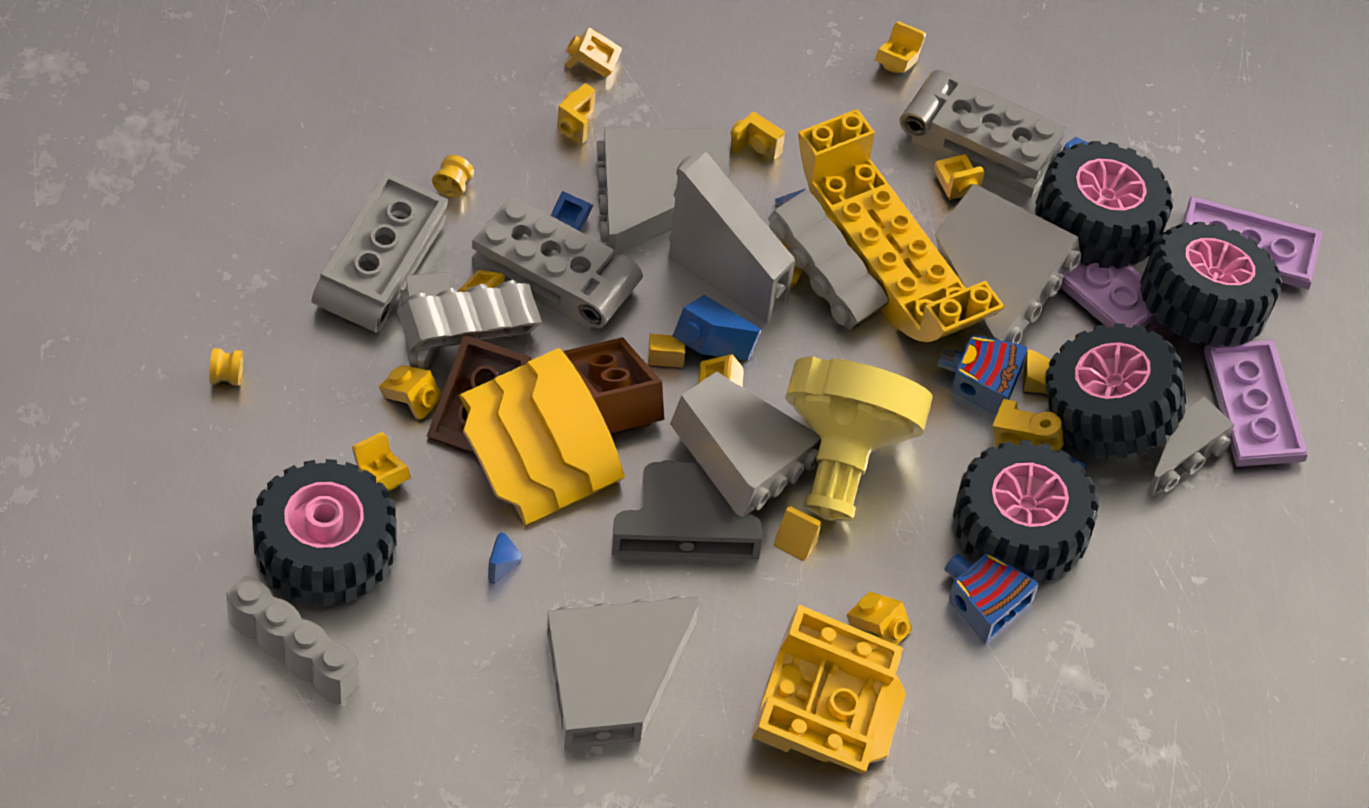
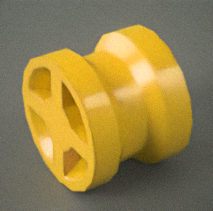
(453, 176)
(226, 367)

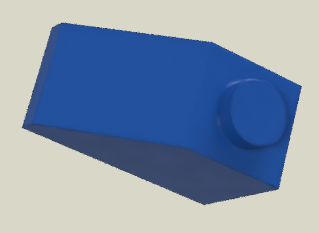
(716, 330)

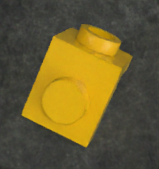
(901, 49)
(574, 113)
(957, 175)
(412, 387)
(376, 457)
(881, 616)

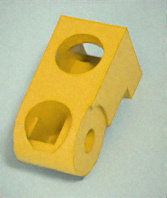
(1025, 425)

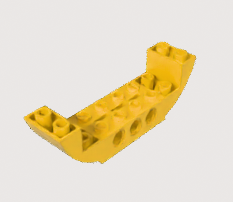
(920, 285)

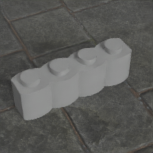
(831, 264)
(476, 313)
(292, 639)

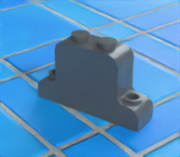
(684, 518)

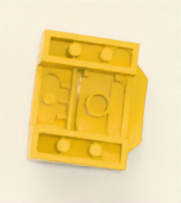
(541, 437)
(831, 693)

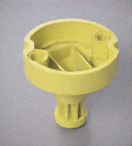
(853, 413)

